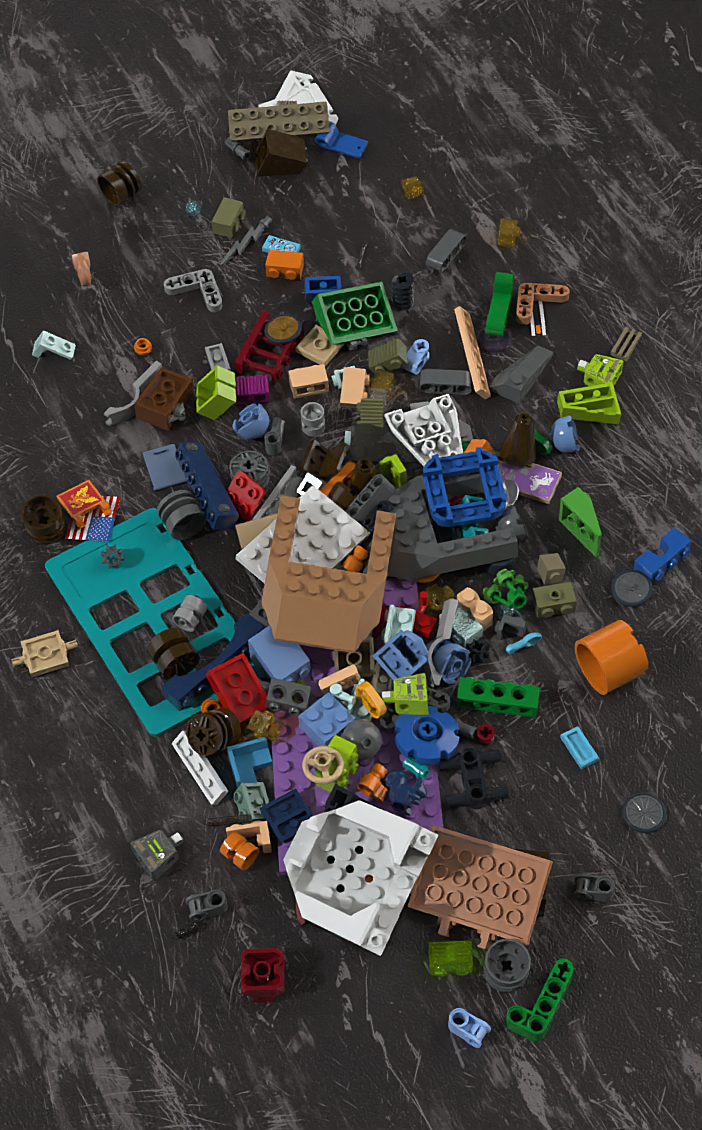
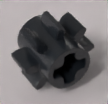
(478, 650)

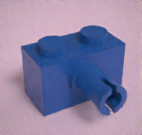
(320, 285)

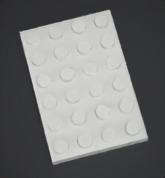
(321, 536)

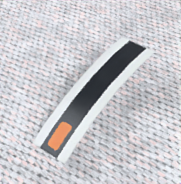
(538, 321)

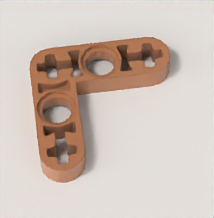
(534, 295)

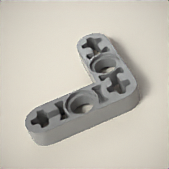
(198, 282)

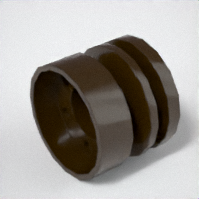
(119, 183)
(43, 519)
(213, 731)

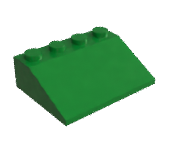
(354, 313)

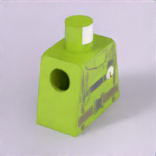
(601, 370)
(409, 695)

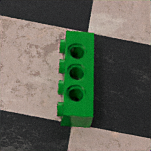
(488, 702)

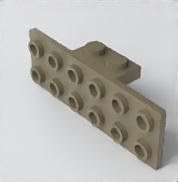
(289, 119)

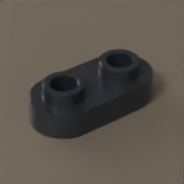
(369, 521)

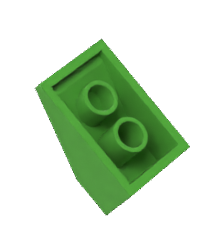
(580, 519)

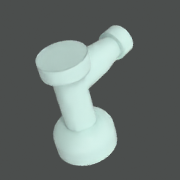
(341, 696)

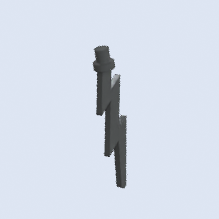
(263, 224)

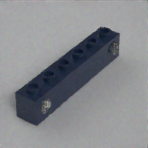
(206, 486)

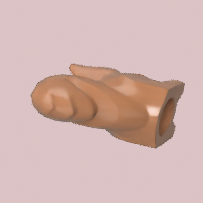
(82, 265)

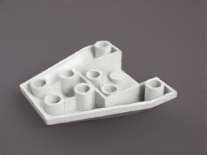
(428, 429)

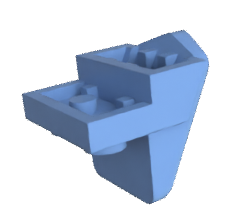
(402, 655)

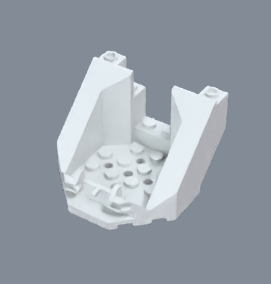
(391, 853)

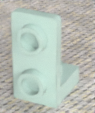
(54, 344)

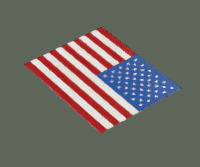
(97, 525)

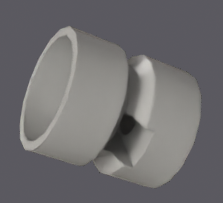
(313, 419)
(190, 612)

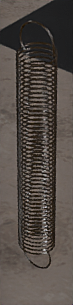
(235, 819)

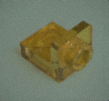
(412, 187)

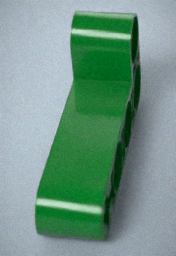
(500, 304)
(546, 998)

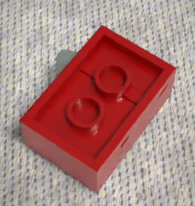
(239, 687)

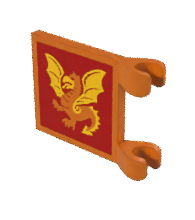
(82, 500)

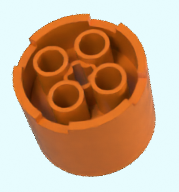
(611, 657)

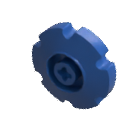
(427, 736)

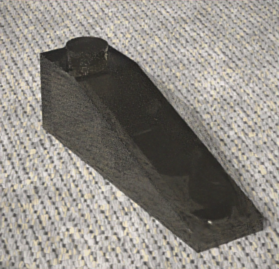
(376, 444)

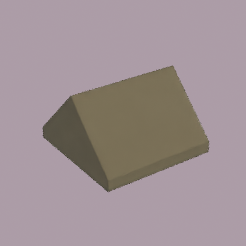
(362, 659)

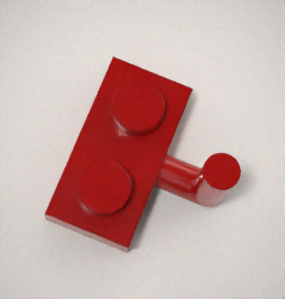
(423, 623)

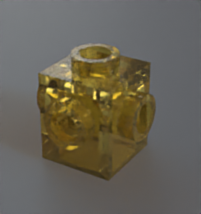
(265, 725)

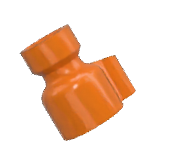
(354, 562)
(371, 785)

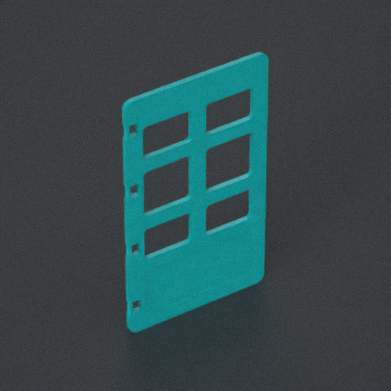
(146, 554)

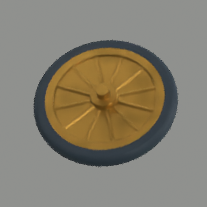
(283, 329)

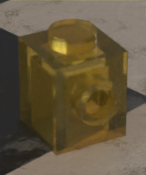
(508, 232)
(384, 381)

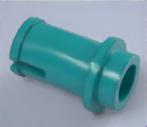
(418, 769)

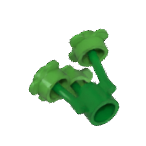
(516, 594)

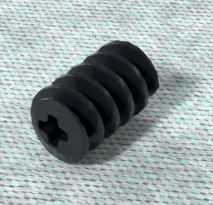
(403, 290)

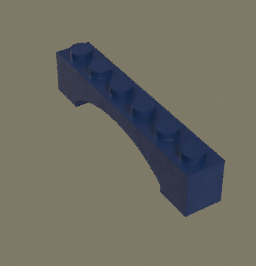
(183, 689)

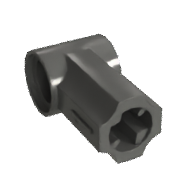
(274, 436)

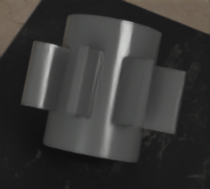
(109, 551)

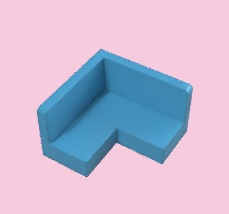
(248, 757)

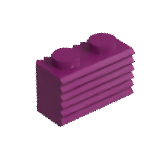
(251, 389)

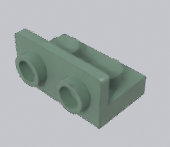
(249, 799)

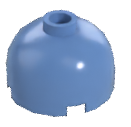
(252, 423)
(564, 435)
(451, 662)

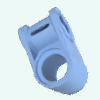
(417, 356)
(469, 1028)

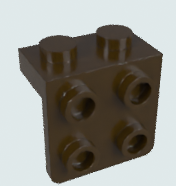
(323, 461)

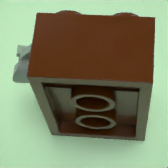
(164, 399)

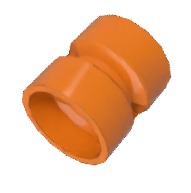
(241, 852)

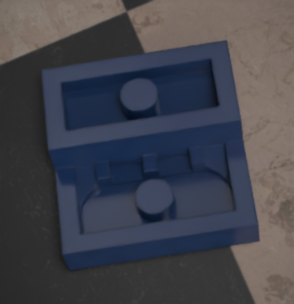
(286, 814)

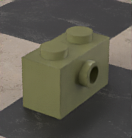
(554, 600)

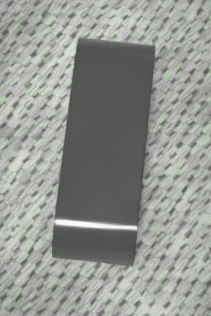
(446, 250)
(445, 381)
(375, 491)

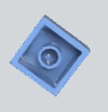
(324, 720)

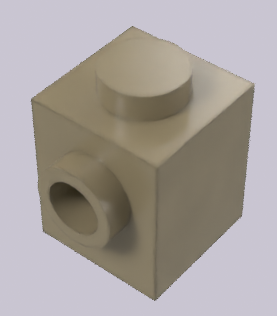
(551, 568)

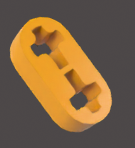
(371, 699)

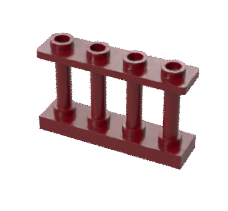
(251, 349)

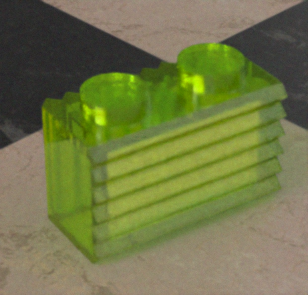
(450, 957)

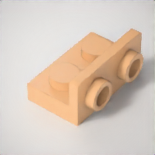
(346, 678)

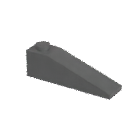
(520, 376)

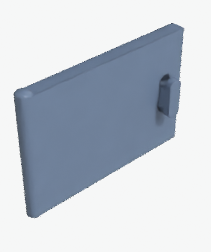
(164, 467)

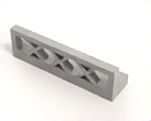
(287, 487)

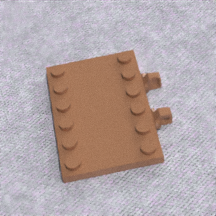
(481, 887)

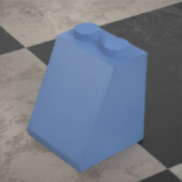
(278, 658)

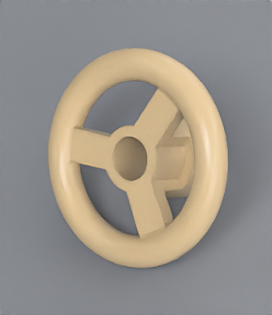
(322, 755)

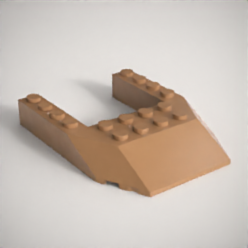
(322, 603)

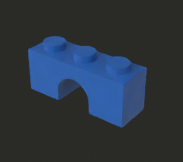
(675, 547)

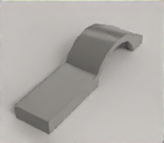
(127, 412)
(443, 634)

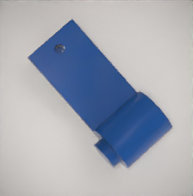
(341, 142)

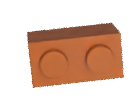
(284, 264)

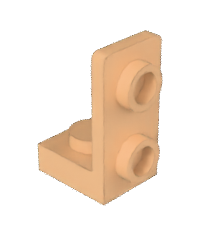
(256, 828)

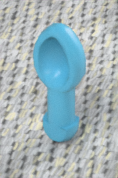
(528, 641)

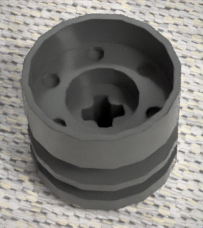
(252, 464)
(181, 514)
(505, 953)

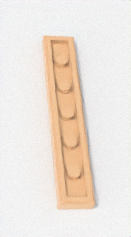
(472, 353)

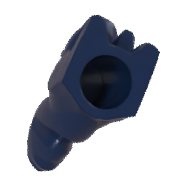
(403, 795)

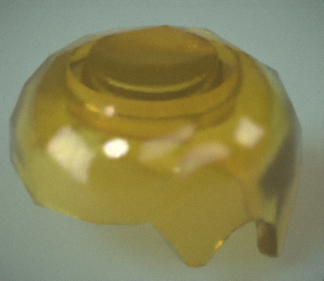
(438, 596)

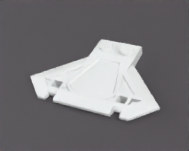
(294, 90)

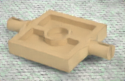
(44, 653)

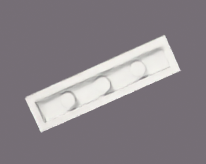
(200, 770)

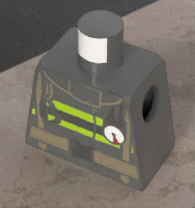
(157, 852)

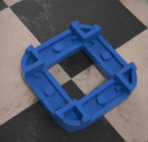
(459, 464)

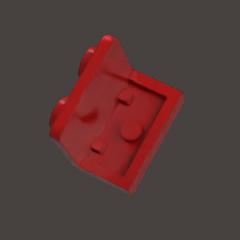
(245, 495)

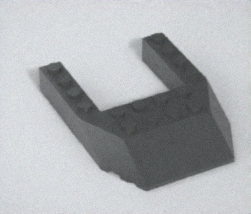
(414, 544)

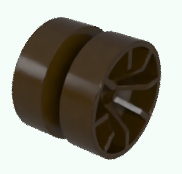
(173, 653)

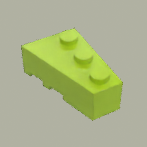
(590, 403)

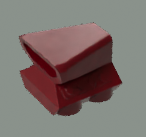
(262, 974)

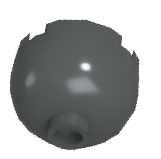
(512, 519)
(365, 736)

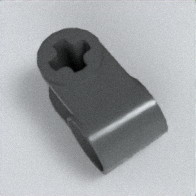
(592, 887)
(205, 905)

